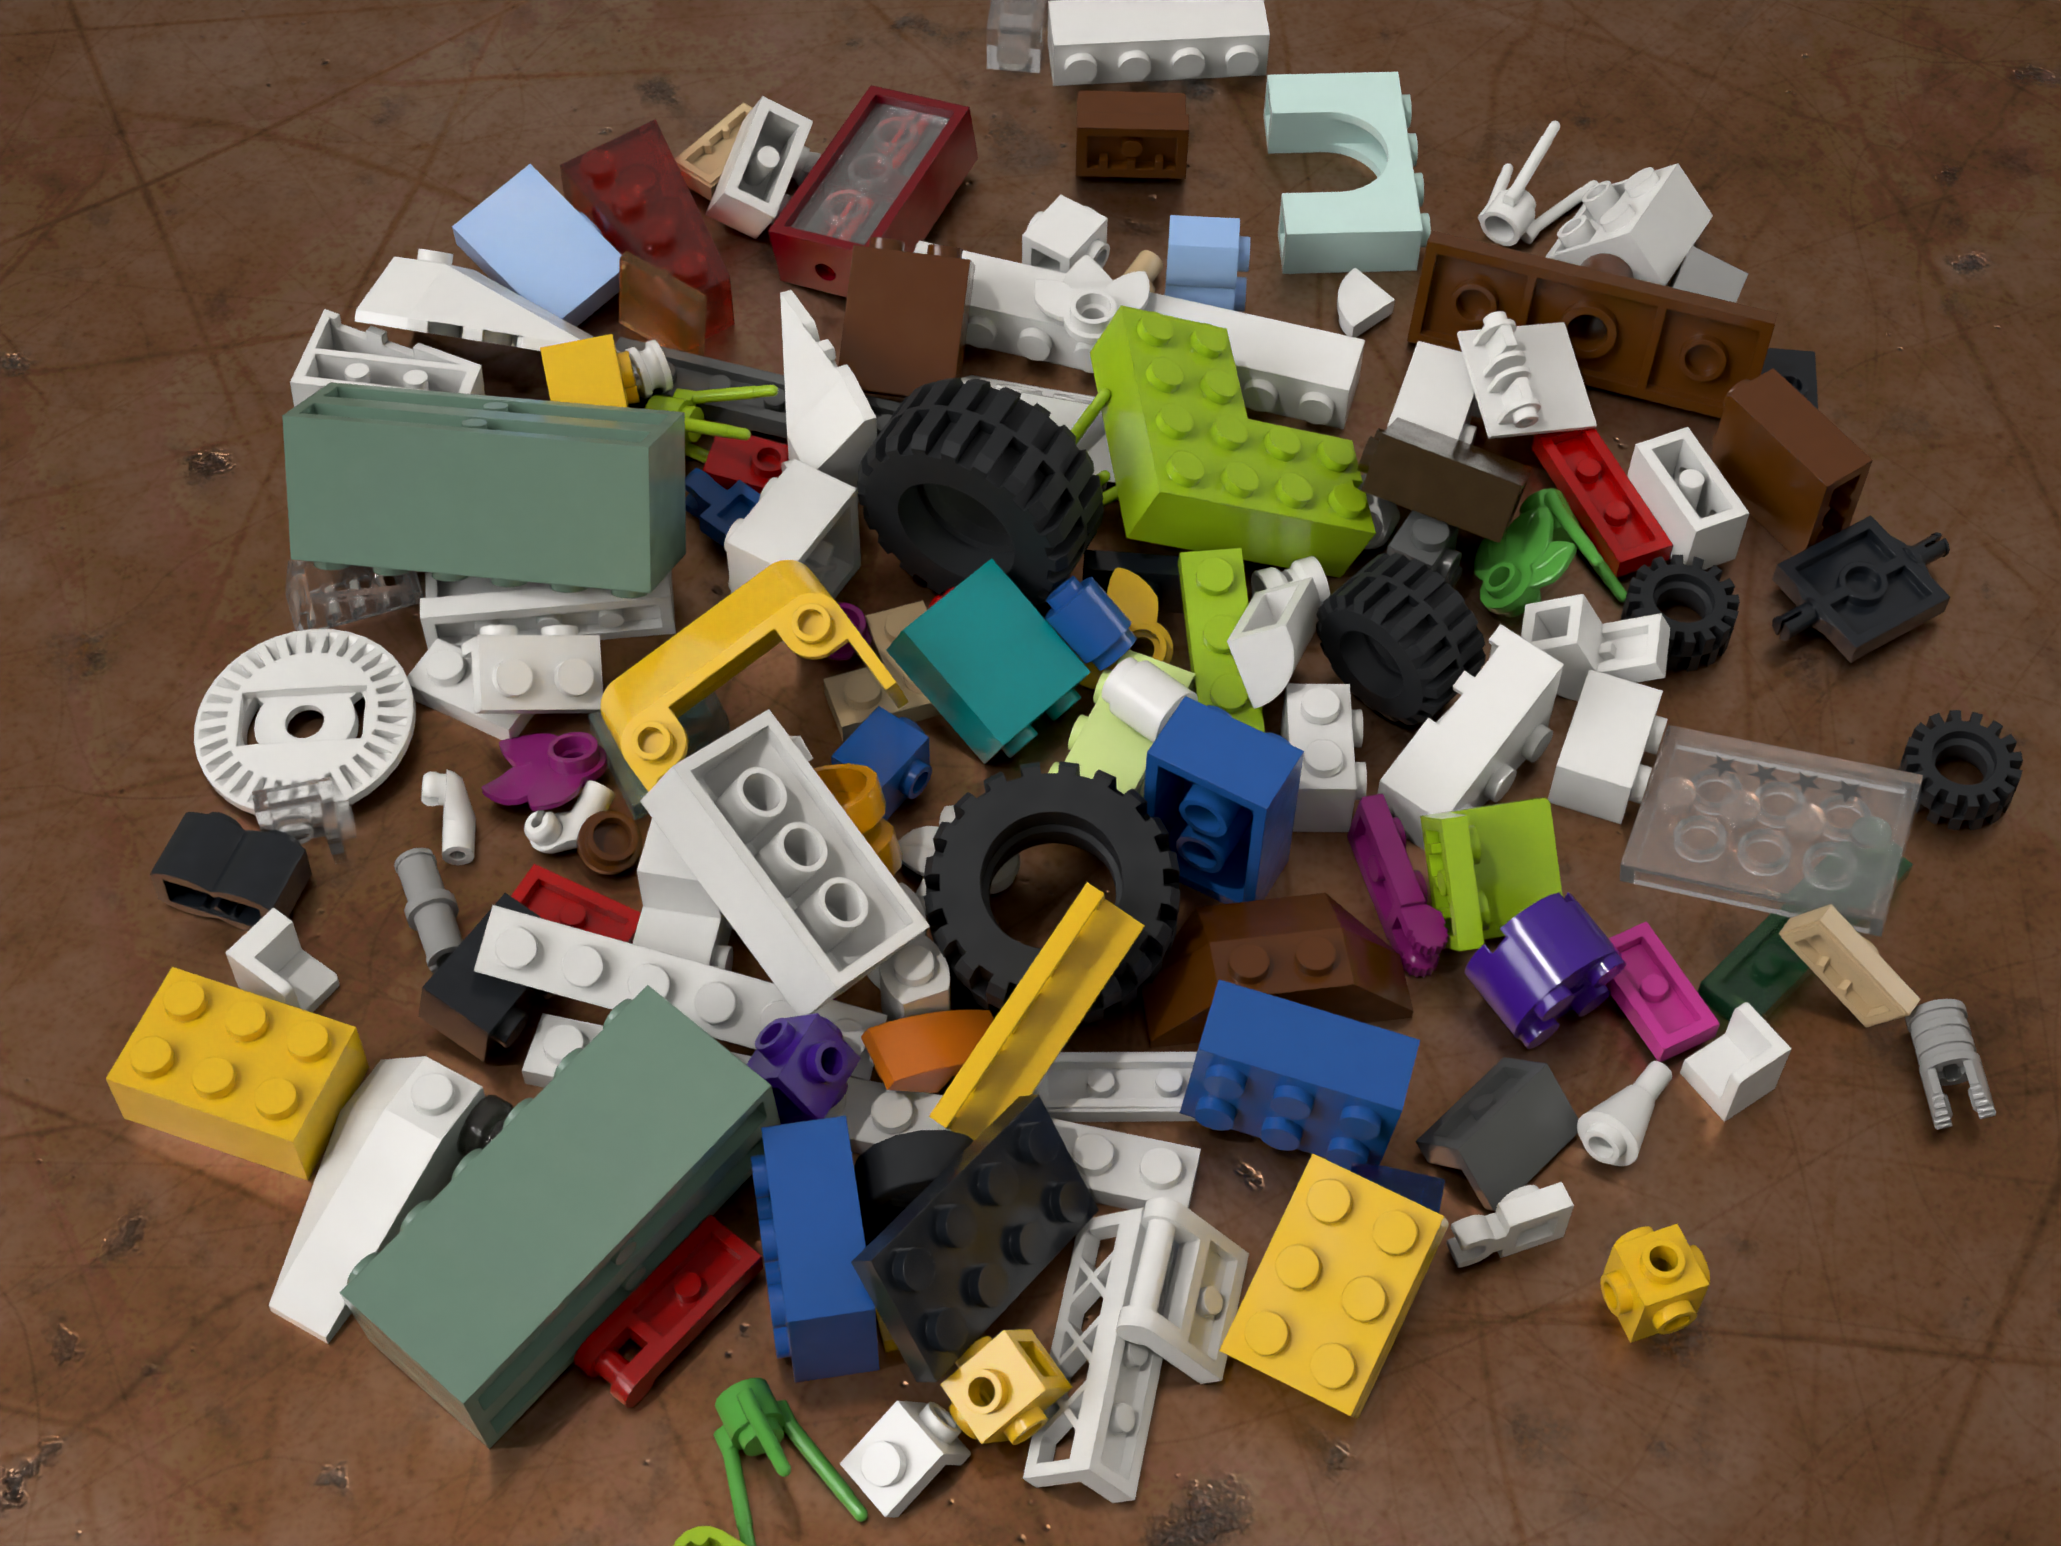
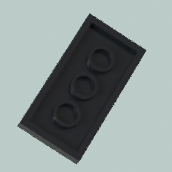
(975, 1238)

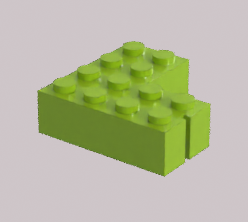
(1203, 472)

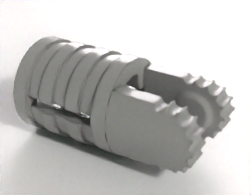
(1948, 1058)

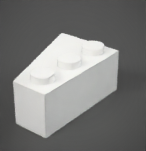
(368, 358)
(1479, 739)

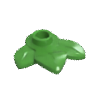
(1521, 563)

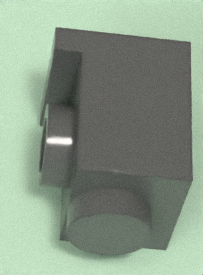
(1430, 543)

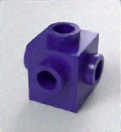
(804, 1065)

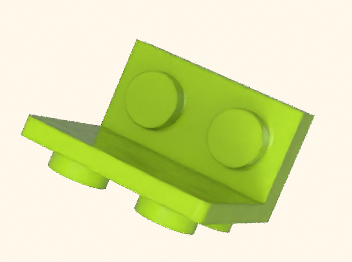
(1489, 866)

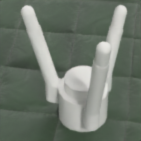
(1512, 211)

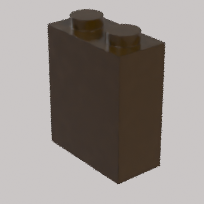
(1443, 478)

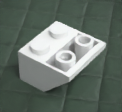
(1641, 220)

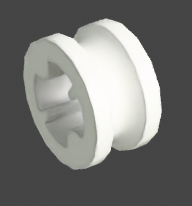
(650, 369)

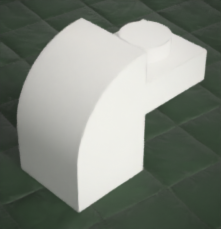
(1577, 638)

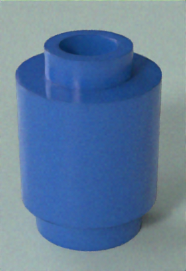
(1089, 622)

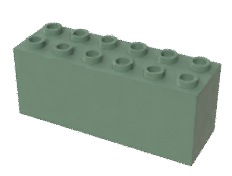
(486, 488)
(563, 1213)

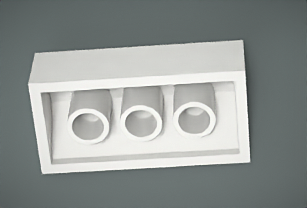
(783, 863)

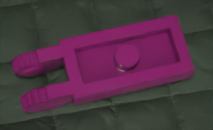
(1396, 888)

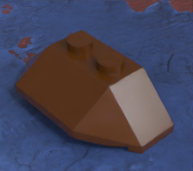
(1279, 946)

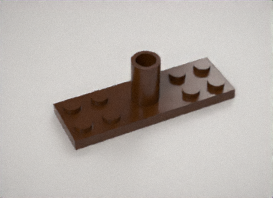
(1622, 329)

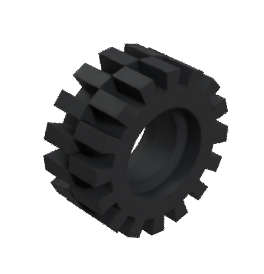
(1694, 589)
(1975, 745)

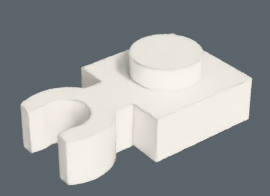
(1520, 1222)

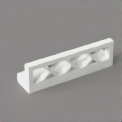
(1119, 1394)

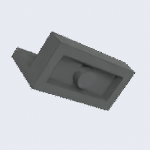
(1503, 1129)

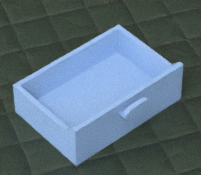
(541, 248)

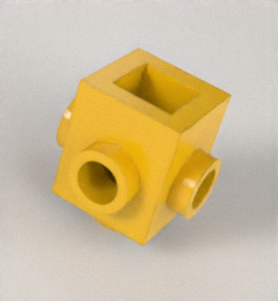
(1654, 1281)
(1004, 1387)

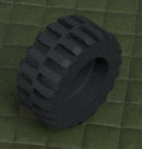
(979, 479)
(1034, 813)

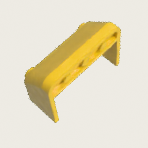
(772, 607)

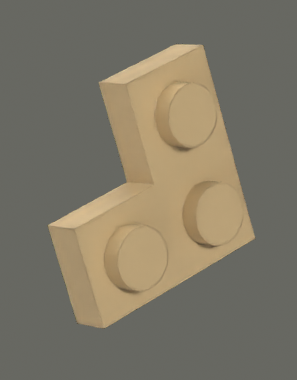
(858, 693)

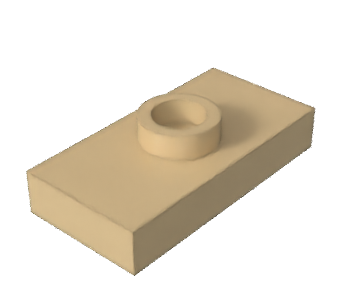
(706, 158)
(1849, 966)

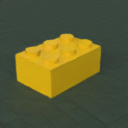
(238, 1072)
(1335, 1286)

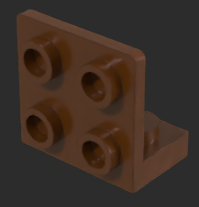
(1131, 134)

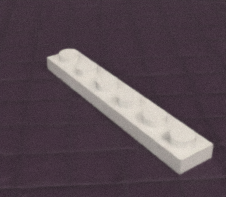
(613, 970)

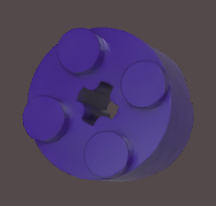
(1545, 968)

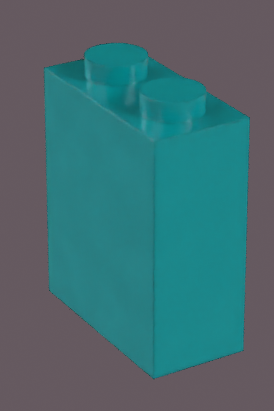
(989, 663)

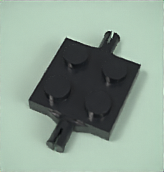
(1861, 588)

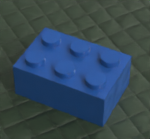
(1224, 800)
(1299, 1076)
(808, 1242)

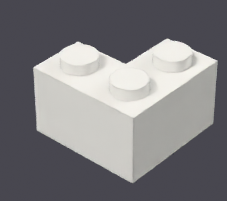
(676, 908)

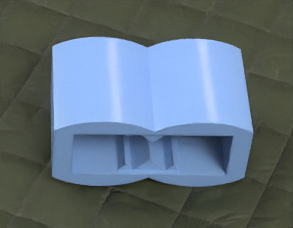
(1205, 261)

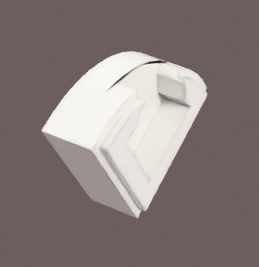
(1361, 303)

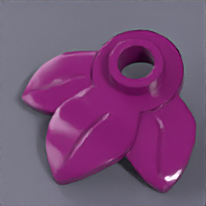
(546, 769)

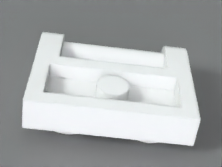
(1200, 1294)

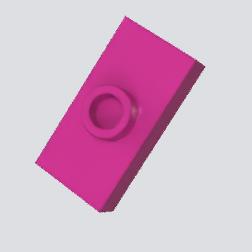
(1659, 995)

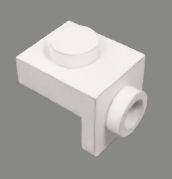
(904, 1454)

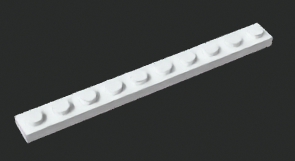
(1114, 1165)

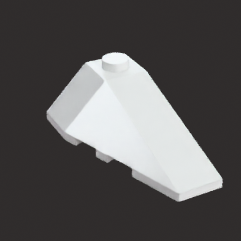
(459, 303)
(825, 406)
(382, 1160)

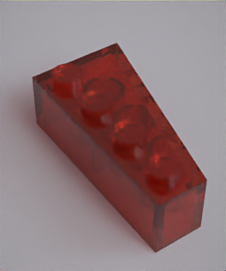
(645, 208)

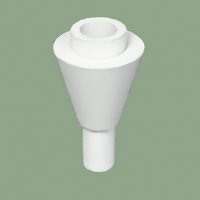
(1618, 1125)

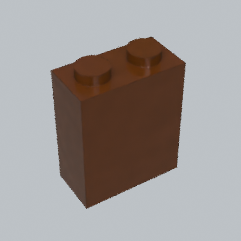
(905, 316)
(1788, 462)

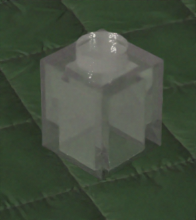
(1016, 35)

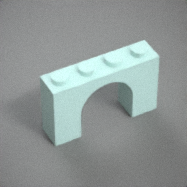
(1366, 120)

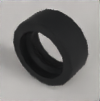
(900, 1169)

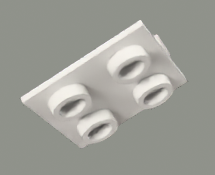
(1525, 378)

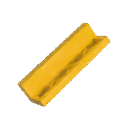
(1039, 1013)

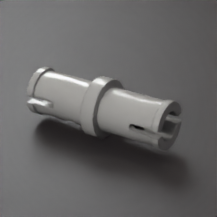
(429, 906)

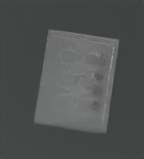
(1772, 828)

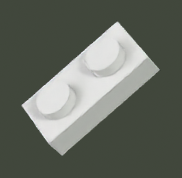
(446, 685)

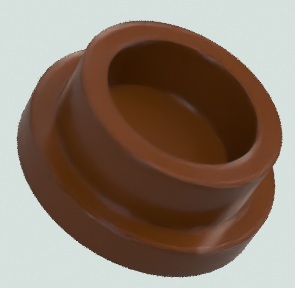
(609, 842)

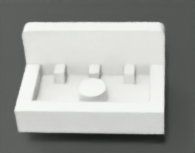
(535, 671)

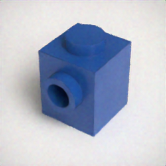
(893, 750)

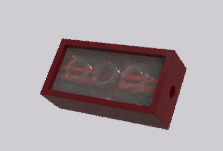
(877, 178)

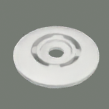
(296, 674)

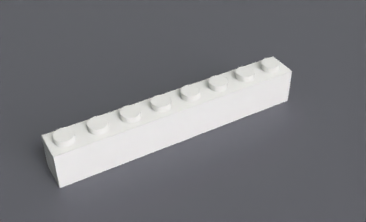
(1277, 363)

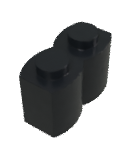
(229, 871)

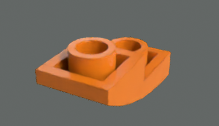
(926, 1048)

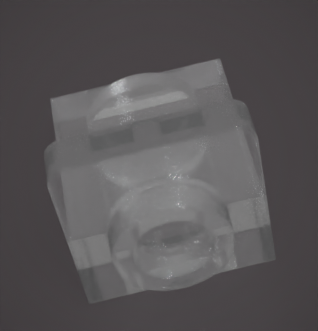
(307, 812)

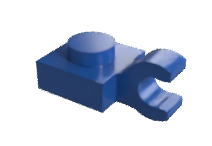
(716, 505)

